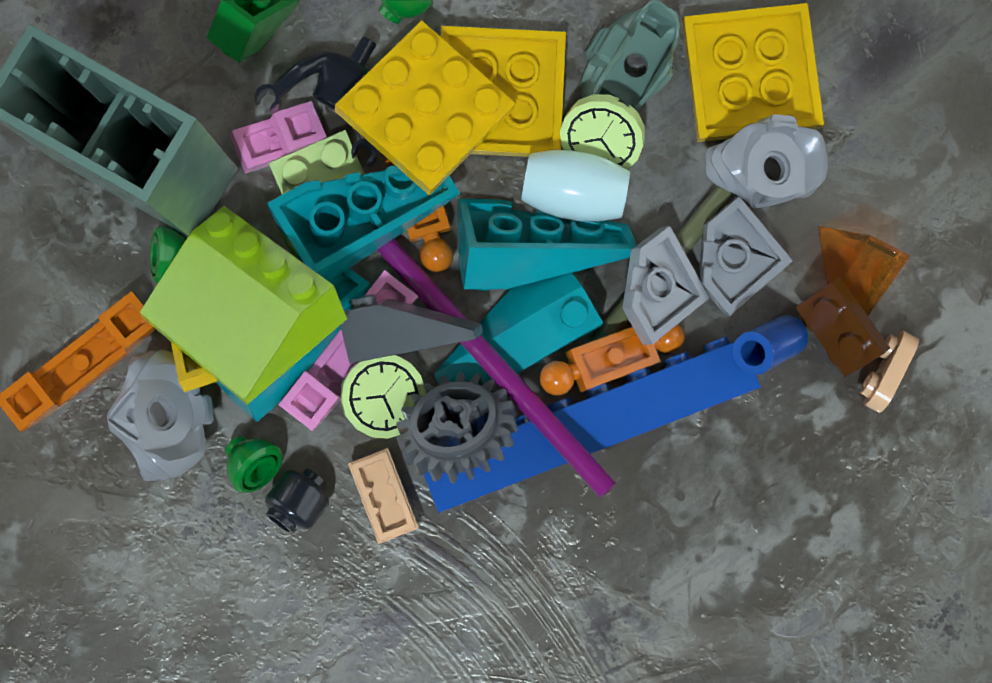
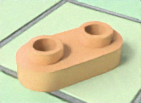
(882, 385)

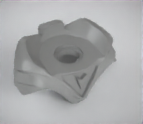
(740, 161)
(159, 418)

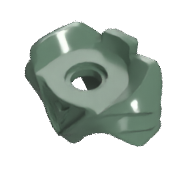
(645, 32)

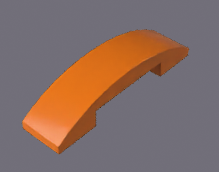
(78, 365)

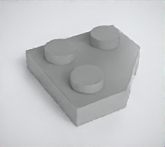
(738, 256)
(660, 286)

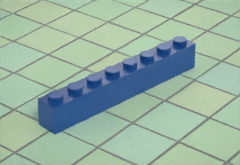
(608, 418)

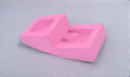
(277, 137)

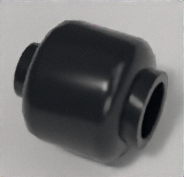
(297, 501)

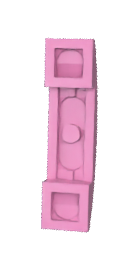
(320, 387)

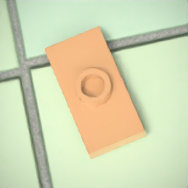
(383, 496)

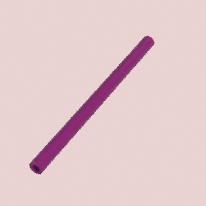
(502, 373)

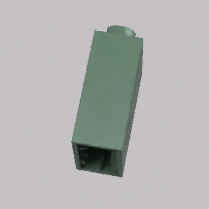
(112, 131)

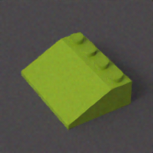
(241, 305)

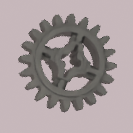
(449, 431)

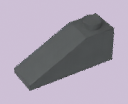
(395, 327)

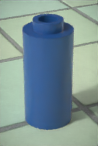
(770, 344)

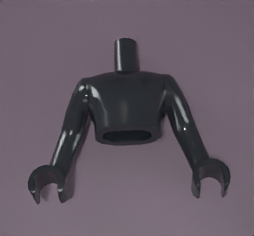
(335, 79)

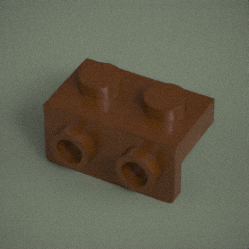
(842, 327)

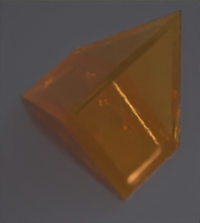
(862, 264)

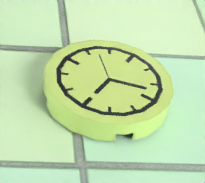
(605, 129)
(377, 392)

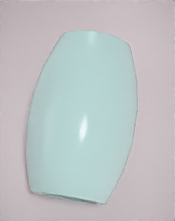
(575, 185)

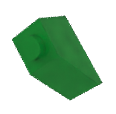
(247, 25)

